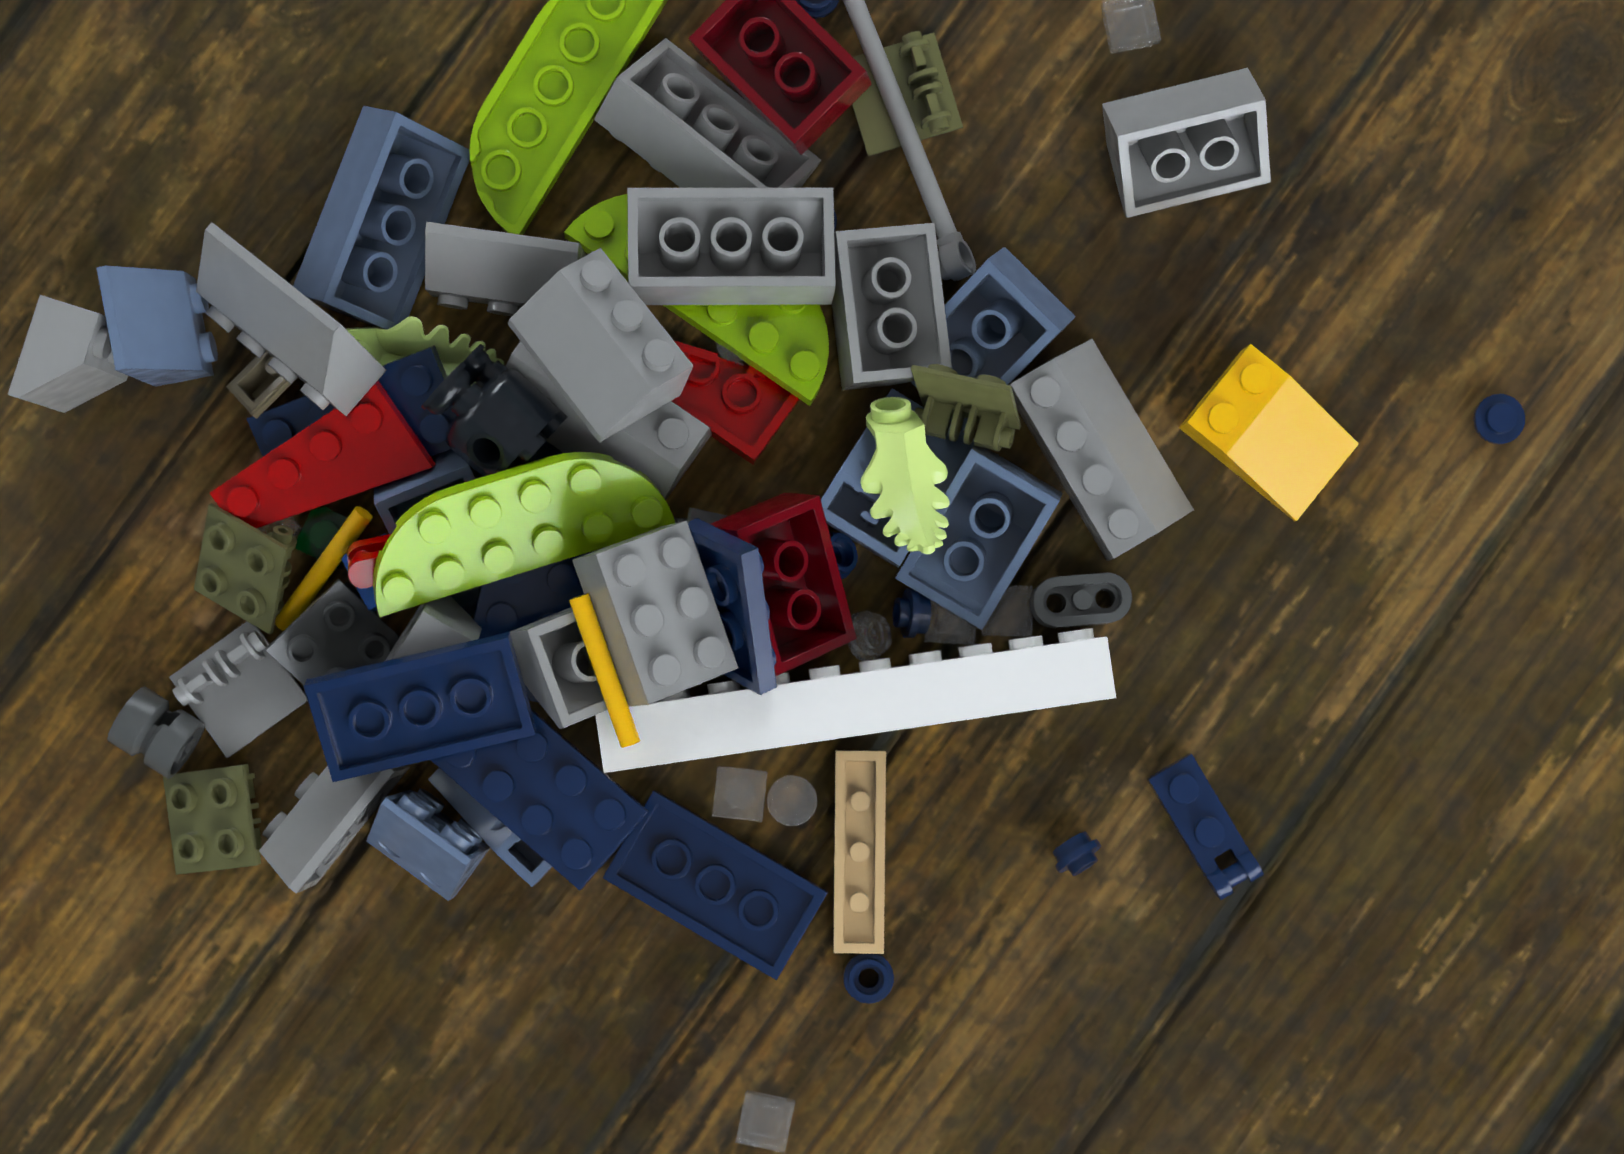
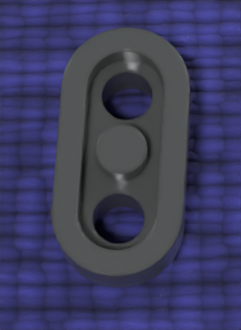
(1079, 601)

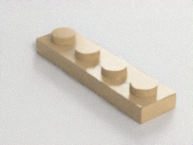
(859, 851)

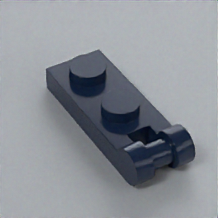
(1204, 824)

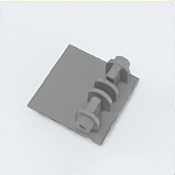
(238, 689)

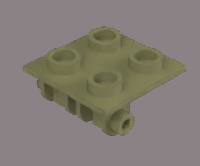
(923, 86)
(960, 396)
(244, 567)
(213, 819)

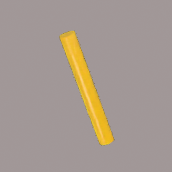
(323, 567)
(604, 670)

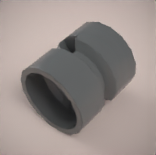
(156, 732)

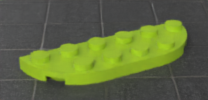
(551, 100)
(777, 340)
(513, 526)

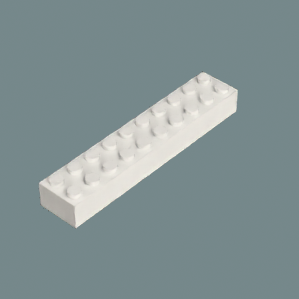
(865, 701)

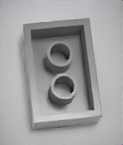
(656, 613)

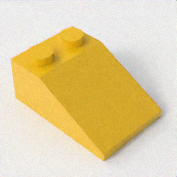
(1270, 432)

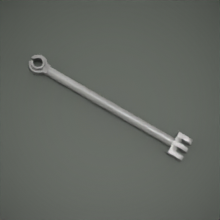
(954, 253)

